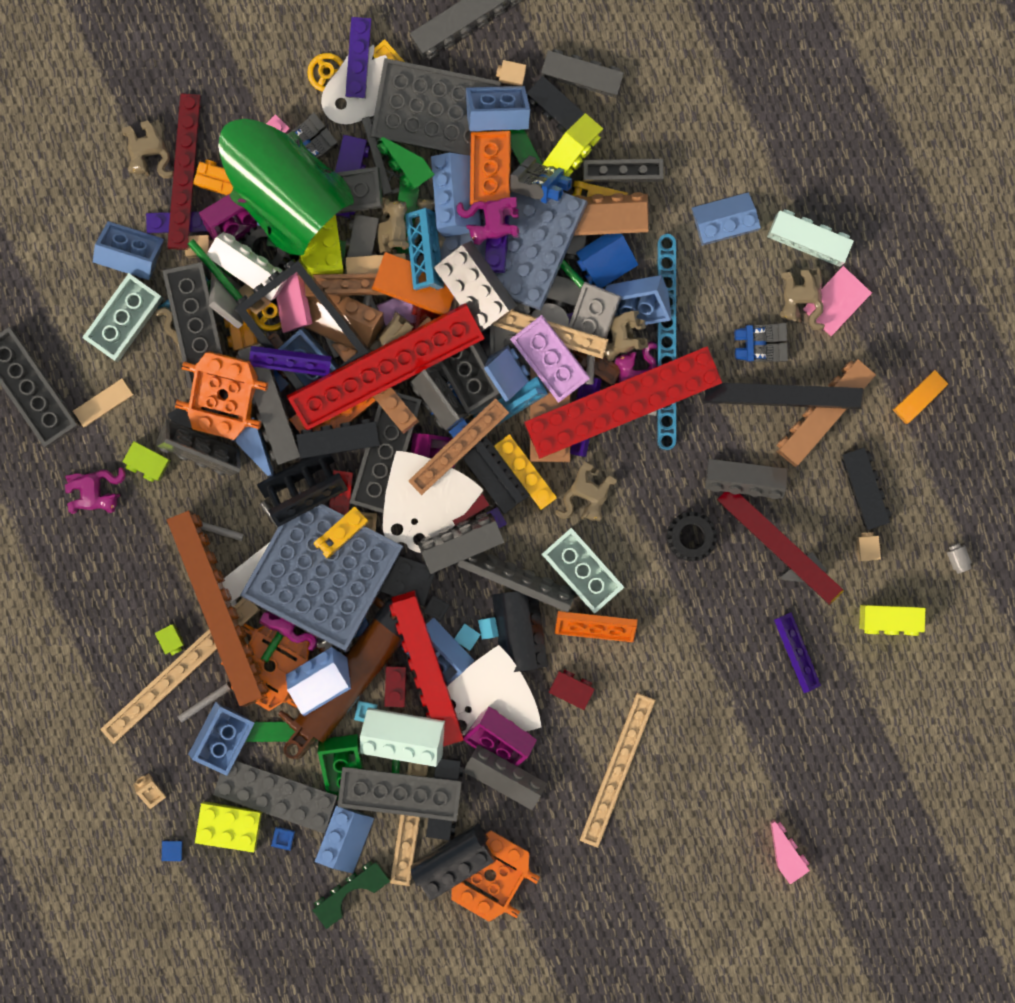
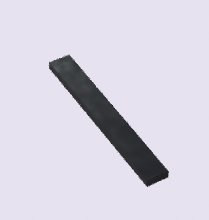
(785, 395)

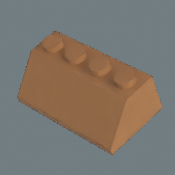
(614, 214)
(363, 319)

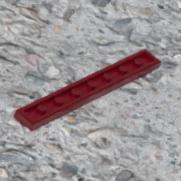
(781, 546)

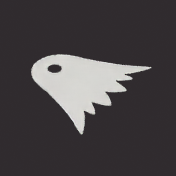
(356, 107)

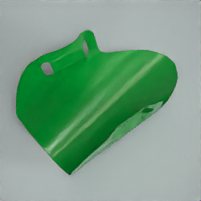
(280, 182)

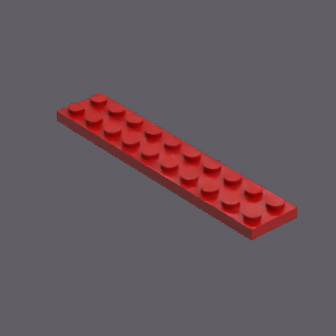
(385, 367)
(623, 402)

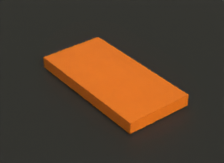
(490, 166)
(395, 280)
(595, 626)

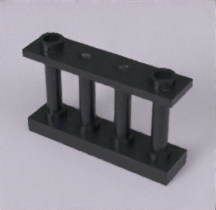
(308, 499)

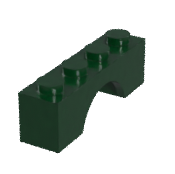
(371, 878)

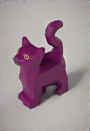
(494, 218)
(626, 362)
(90, 490)
(287, 629)

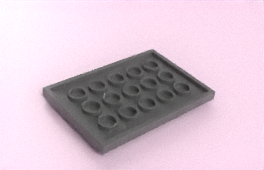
(425, 106)

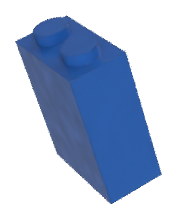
(606, 259)

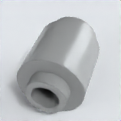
(959, 558)

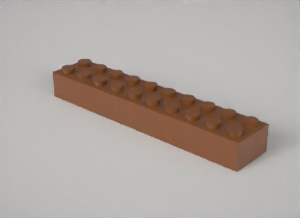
(217, 609)

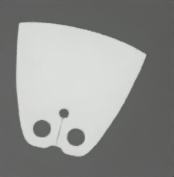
(434, 509)
(494, 684)

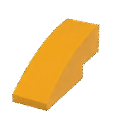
(920, 397)

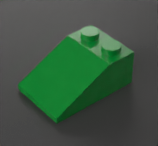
(334, 755)

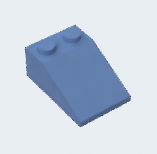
(507, 372)
(254, 446)

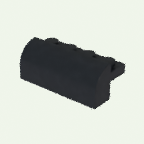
(495, 475)
(520, 629)
(452, 862)

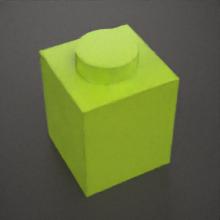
(170, 640)

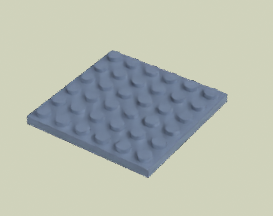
(539, 251)
(318, 592)

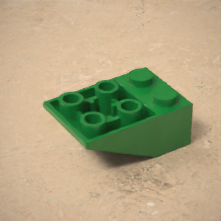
(409, 165)

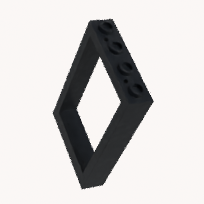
(278, 278)

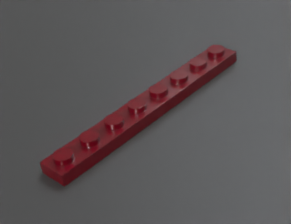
(184, 171)

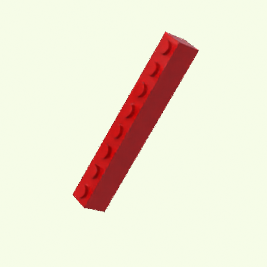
(426, 664)

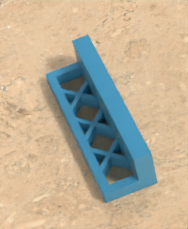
(430, 248)
(526, 396)

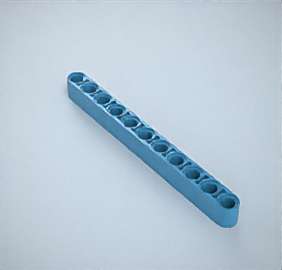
(662, 332)

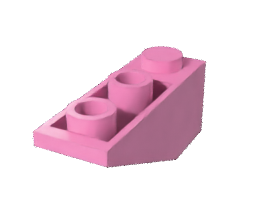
(787, 858)

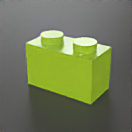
(146, 461)

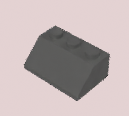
(439, 398)

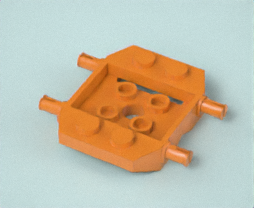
(210, 376)
(283, 664)
(504, 884)

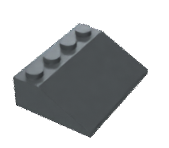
(199, 448)

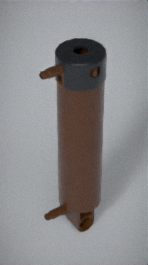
(364, 663)

